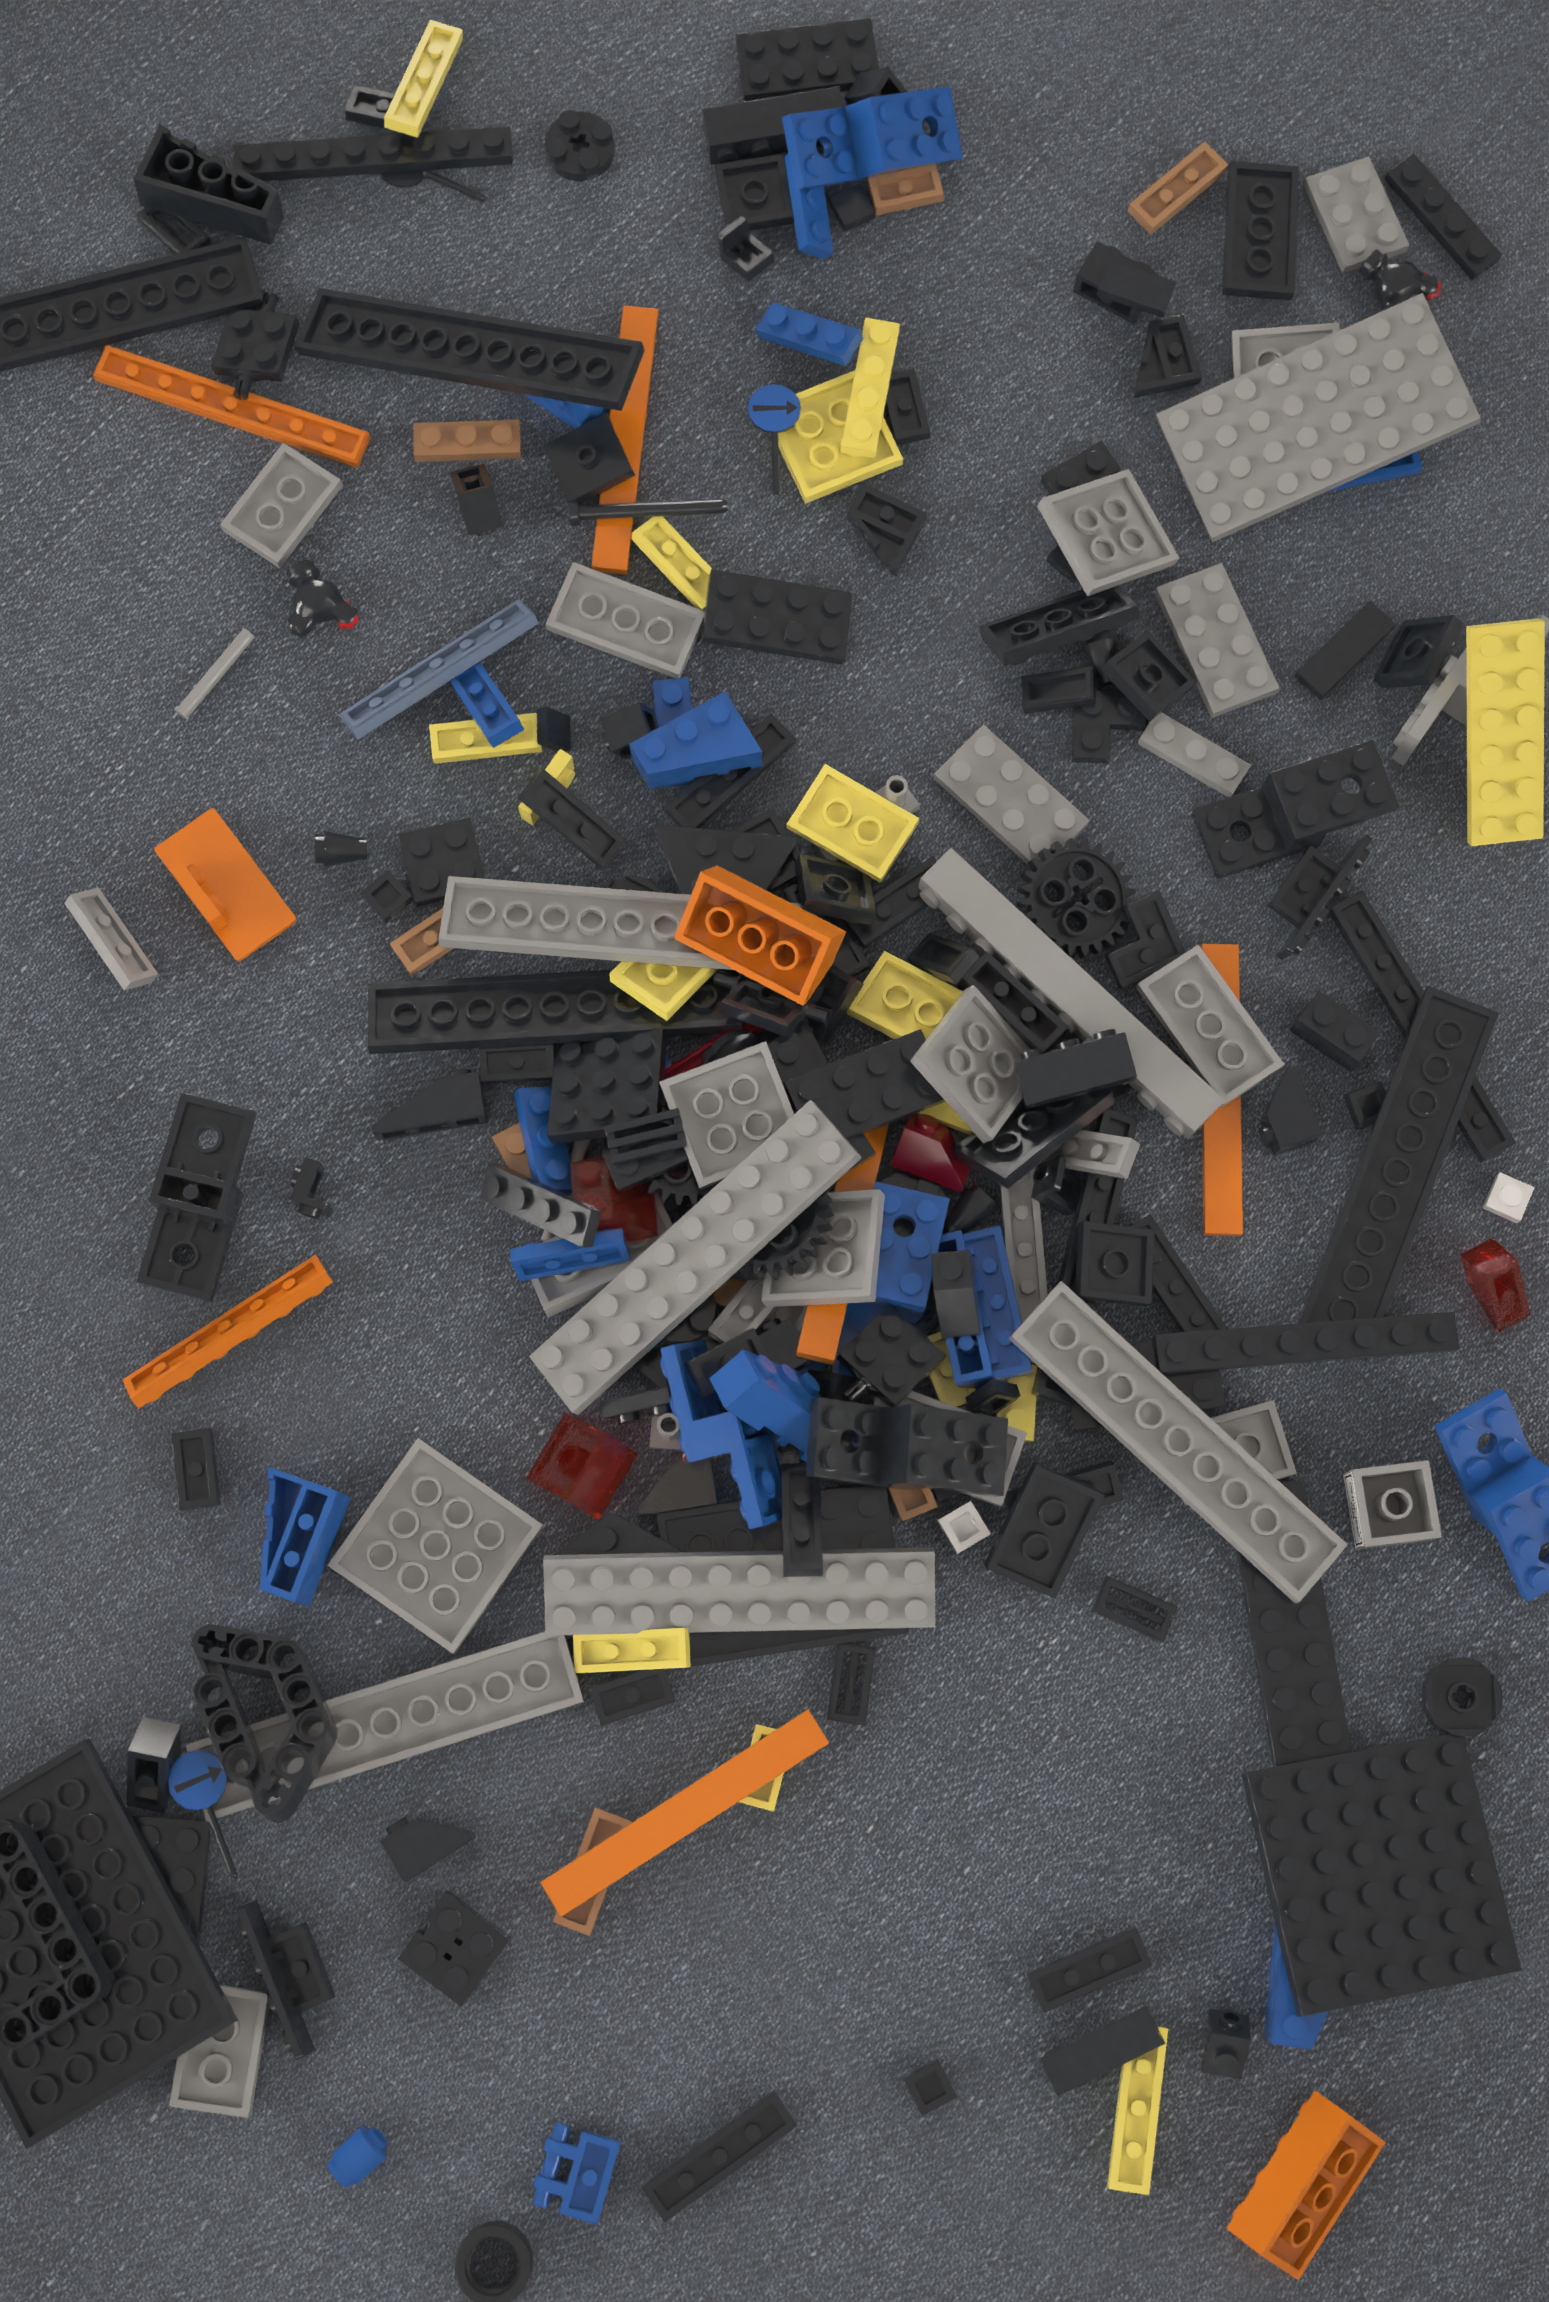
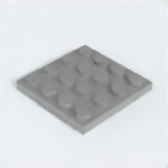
(435, 1546)

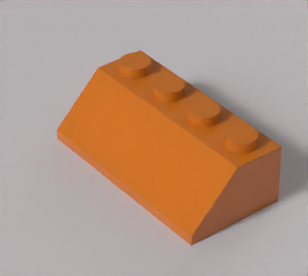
(758, 934)
(1305, 2185)

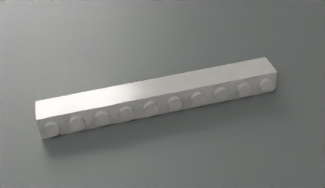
(1066, 989)

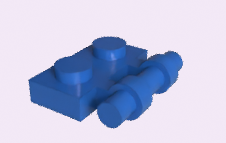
(588, 2177)

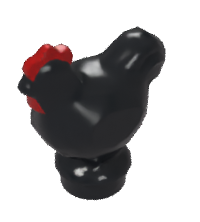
(1397, 281)
(316, 601)

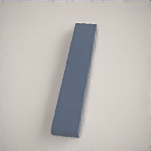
(438, 669)

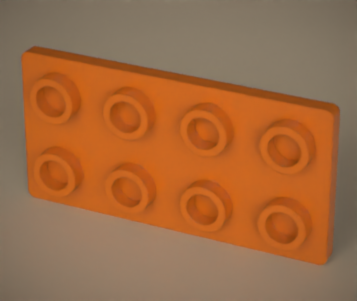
(225, 885)

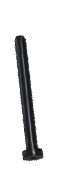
(645, 509)

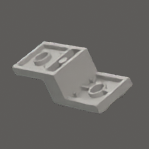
(1445, 694)

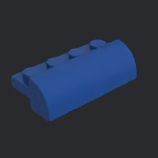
(991, 1354)

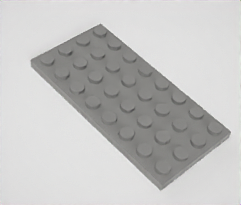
(1318, 418)

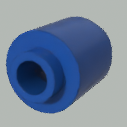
(358, 2156)

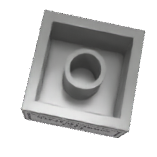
(1392, 1505)

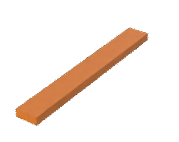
(218, 403)
(614, 536)
(1223, 1132)
(825, 1321)
(684, 1813)

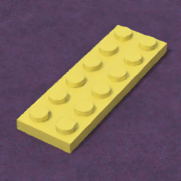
(1505, 731)

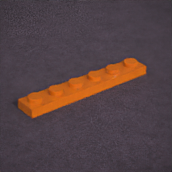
(227, 1331)

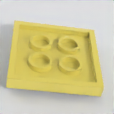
(815, 443)

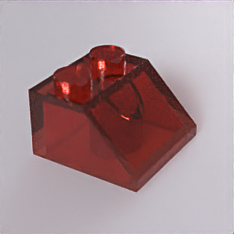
(627, 1210)
(582, 1465)

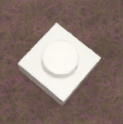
(1508, 1197)
(963, 1527)

